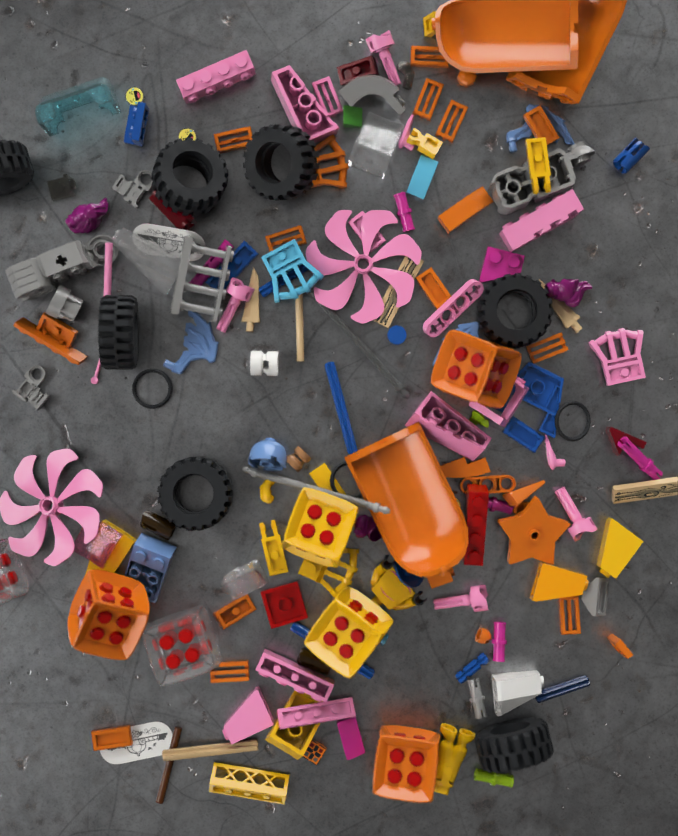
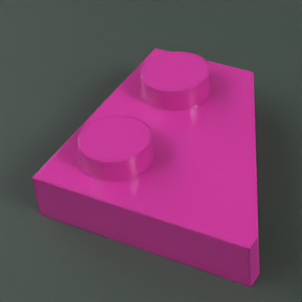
(500, 263)

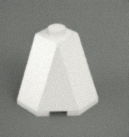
(515, 689)

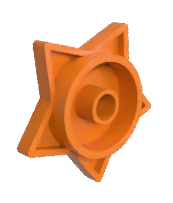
(522, 526)

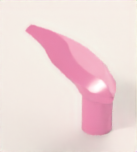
(405, 134)
(551, 457)

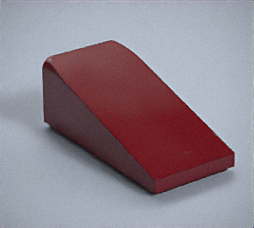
(357, 68)

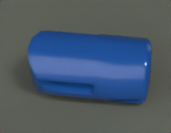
(630, 155)

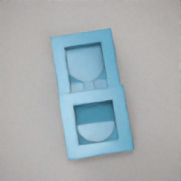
(422, 176)

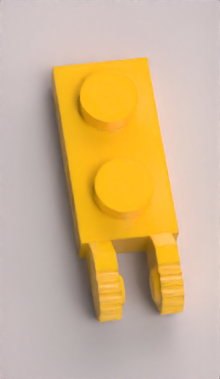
(538, 163)
(272, 549)

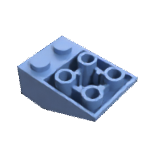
(150, 563)

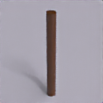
(168, 767)

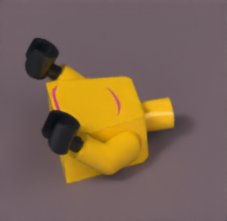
(391, 590)

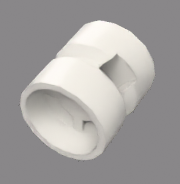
(257, 363)

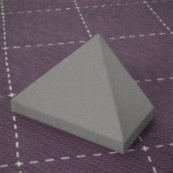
(596, 596)

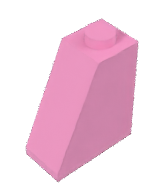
(248, 718)

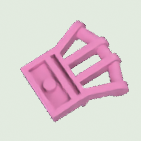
(624, 368)

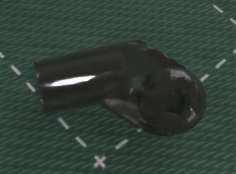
(408, 72)

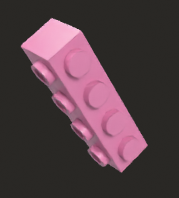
(216, 77)
(292, 674)

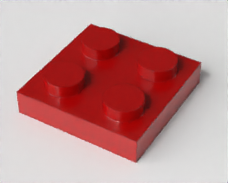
(284, 604)

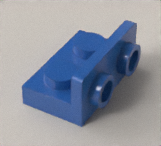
(136, 124)

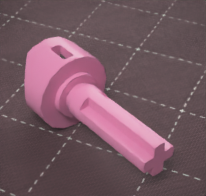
(381, 45)
(238, 292)
(579, 524)
(476, 598)

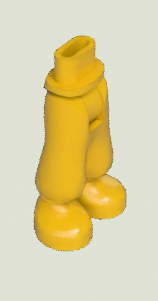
(451, 756)

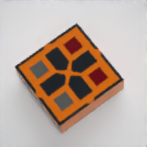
(314, 752)

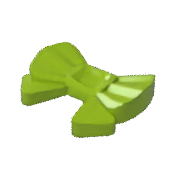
(478, 418)

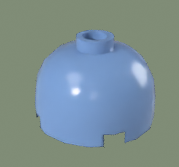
(268, 455)

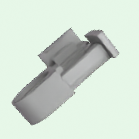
(132, 191)
(29, 390)

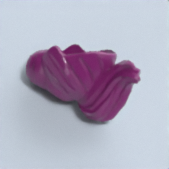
(87, 217)
(567, 290)
(366, 526)

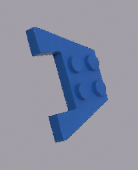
(543, 394)

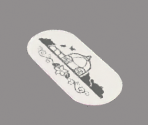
(169, 238)
(148, 742)

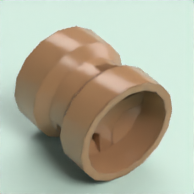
(295, 462)

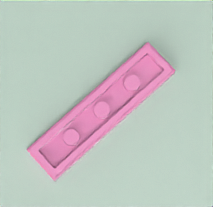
(316, 713)

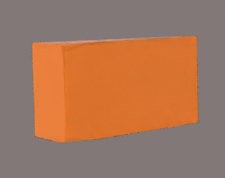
(519, 495)
(234, 611)

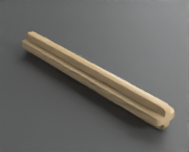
(209, 750)

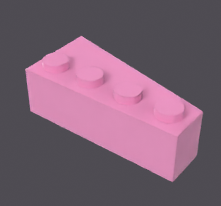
(302, 106)
(543, 220)
(449, 427)

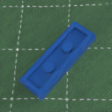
(242, 258)

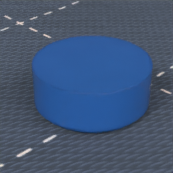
(396, 335)

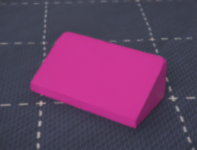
(350, 737)

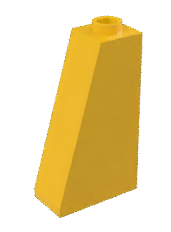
(118, 554)

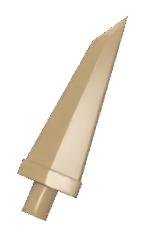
(251, 311)
(565, 313)

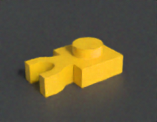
(426, 144)

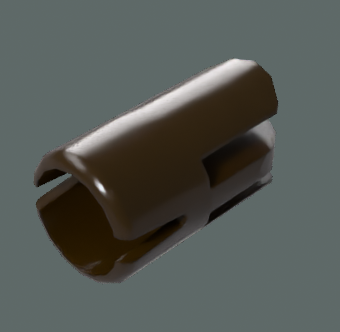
(158, 525)
(309, 660)

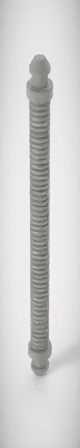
(256, 472)

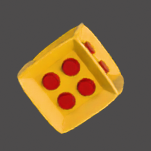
(319, 527)
(348, 632)

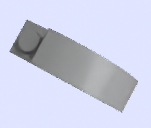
(373, 84)

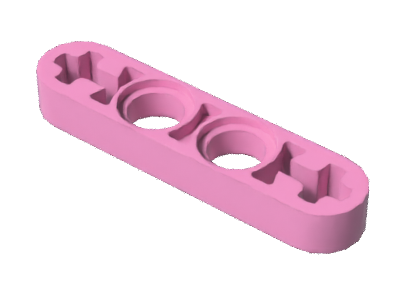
(455, 311)

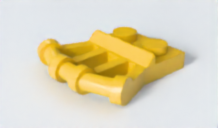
(317, 571)

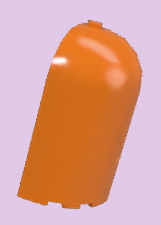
(595, 28)
(508, 35)
(425, 521)

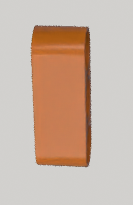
(496, 480)

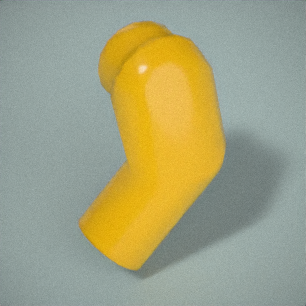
(265, 491)

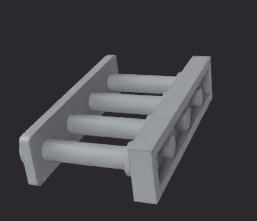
(182, 285)

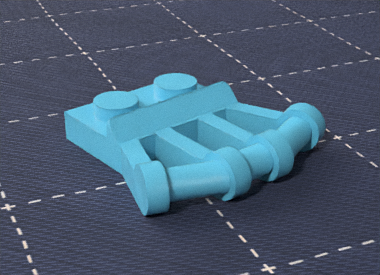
(284, 260)

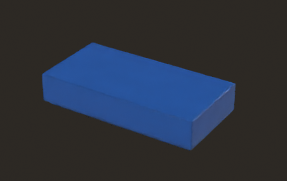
(523, 434)

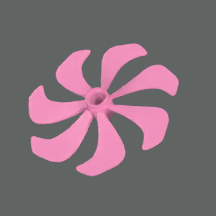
(337, 234)
(84, 515)

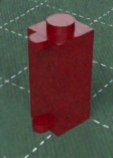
(178, 219)

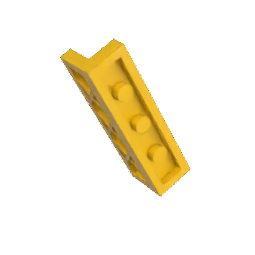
(245, 789)

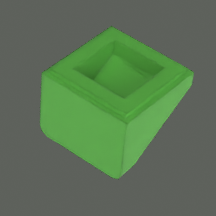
(352, 117)

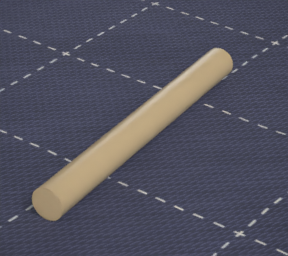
(299, 327)

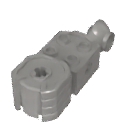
(518, 179)
(37, 275)

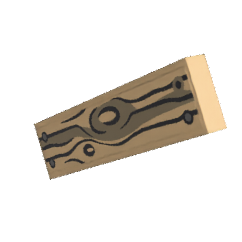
(390, 296)
(645, 490)

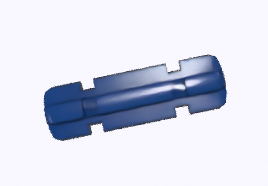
(472, 668)

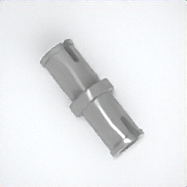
(477, 698)

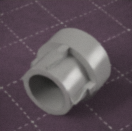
(64, 304)

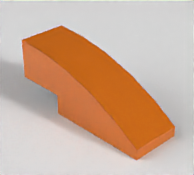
(465, 209)
(461, 469)

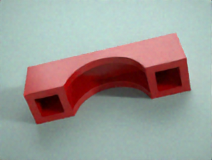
(476, 520)

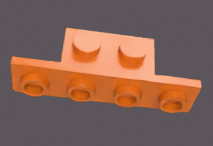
(53, 334)

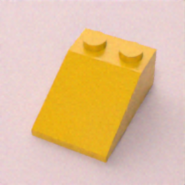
(297, 739)

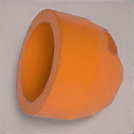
(483, 636)

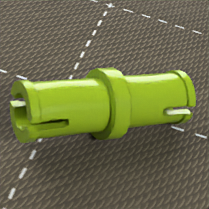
(493, 778)

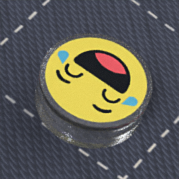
(134, 95)
(187, 133)

